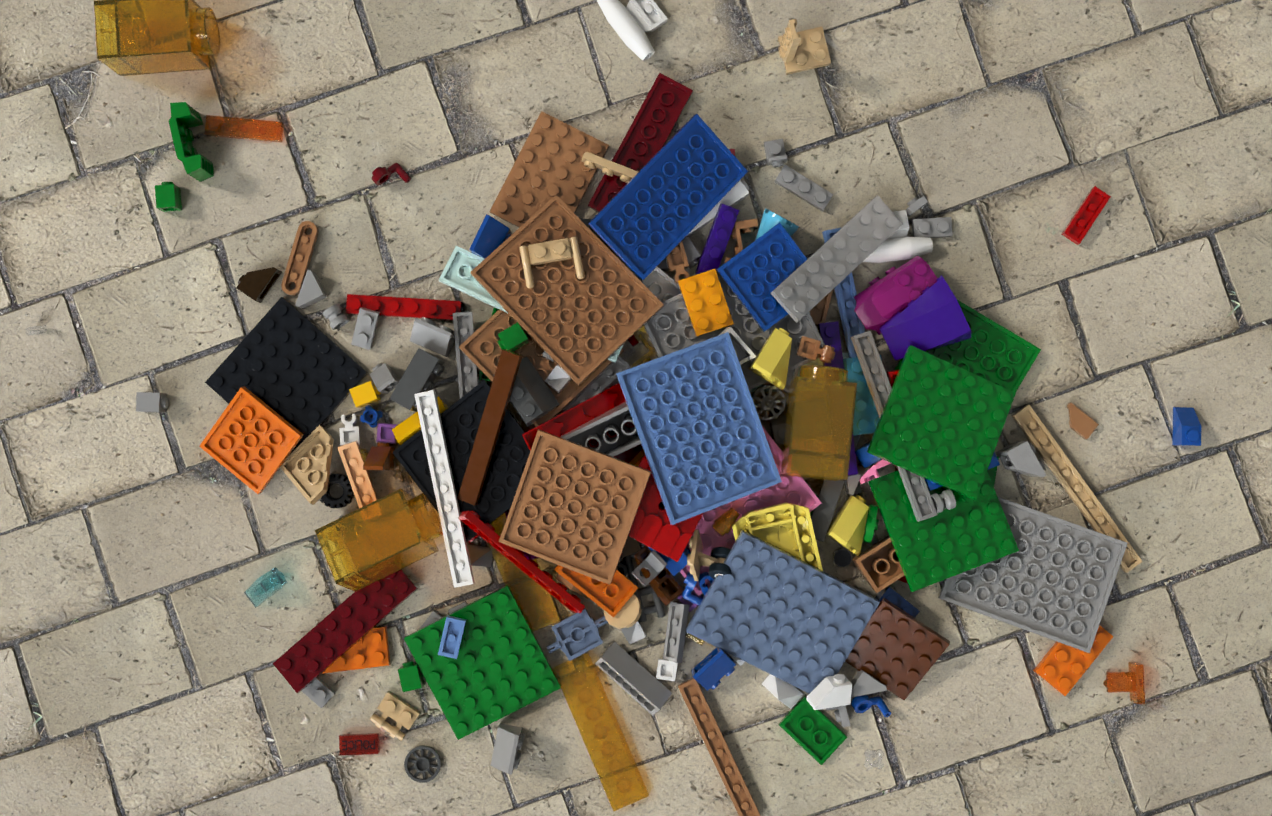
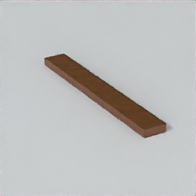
(489, 427)

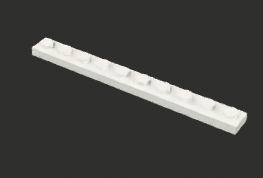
(444, 488)

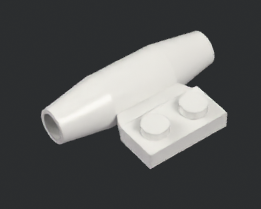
(633, 22)
(901, 246)

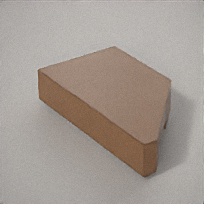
(1080, 422)

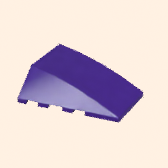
(927, 322)

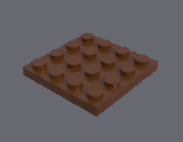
(896, 649)

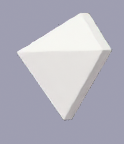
(782, 690)

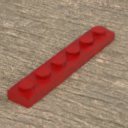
(404, 306)

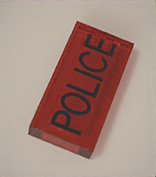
(359, 744)

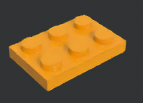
(705, 302)

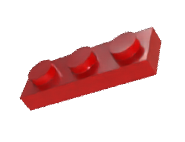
(1086, 215)

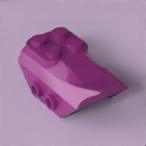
(893, 293)

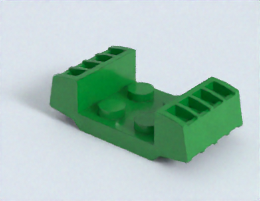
(181, 120)

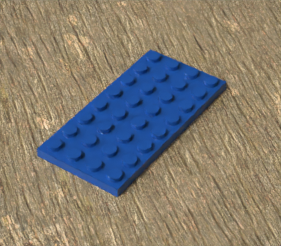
(668, 197)

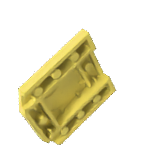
(785, 527)

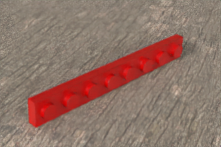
(516, 556)

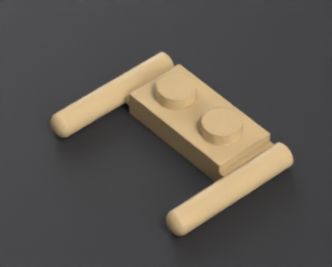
(550, 252)

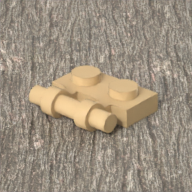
(398, 711)

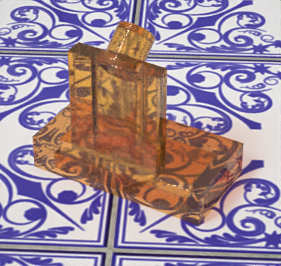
(1128, 682)

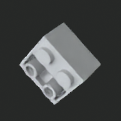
(434, 338)
(1021, 459)
(506, 747)

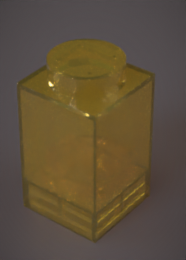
(155, 36)
(819, 424)
(380, 539)

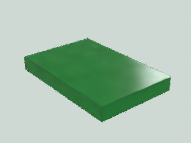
(812, 731)

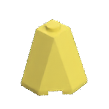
(774, 358)
(849, 524)

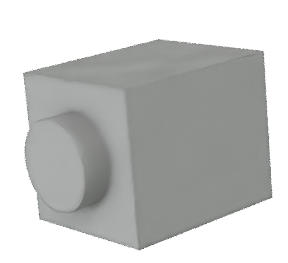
(151, 402)

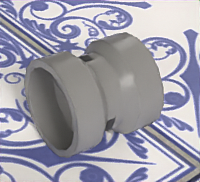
(335, 316)
(943, 501)

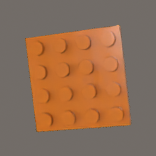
(251, 440)

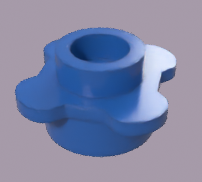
(366, 416)

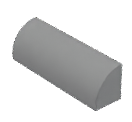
(633, 678)

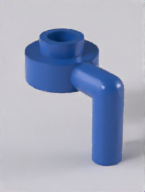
(689, 580)
(863, 703)

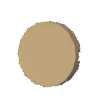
(627, 615)

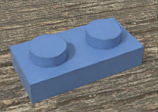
(452, 637)

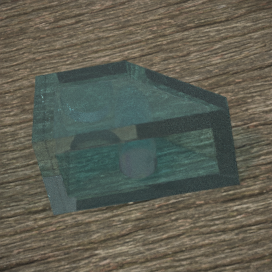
(265, 587)

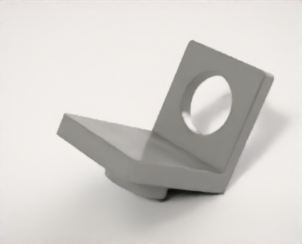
(654, 564)

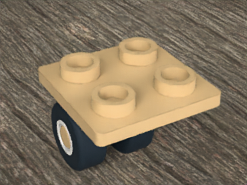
(714, 562)

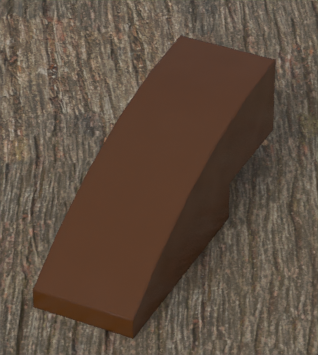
(663, 584)

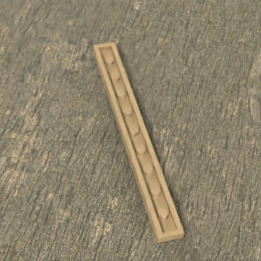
(1072, 481)

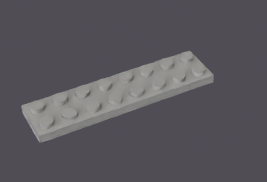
(836, 259)

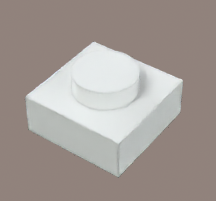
(666, 670)

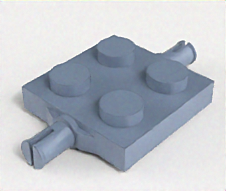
(577, 634)

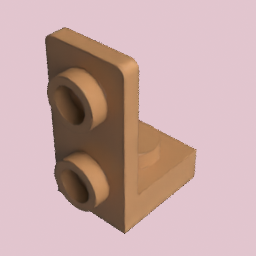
(746, 227)

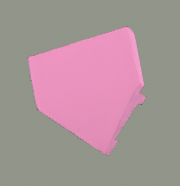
(872, 472)

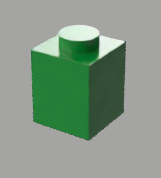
(168, 197)
(512, 338)
(410, 676)

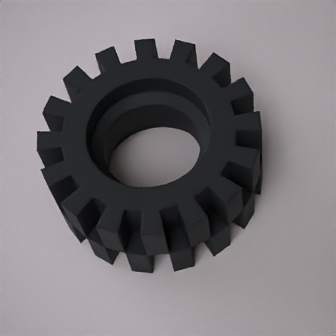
(347, 492)

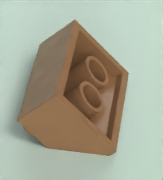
(879, 565)

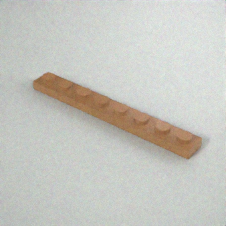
(718, 748)

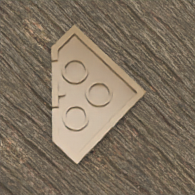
(310, 465)

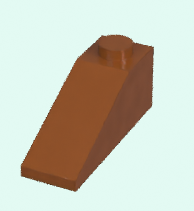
(380, 458)

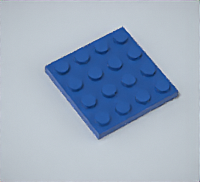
(760, 270)

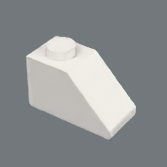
(831, 693)

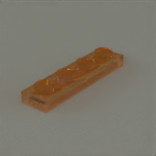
(244, 128)

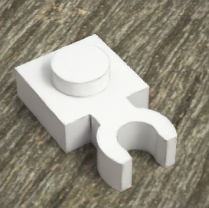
(350, 432)

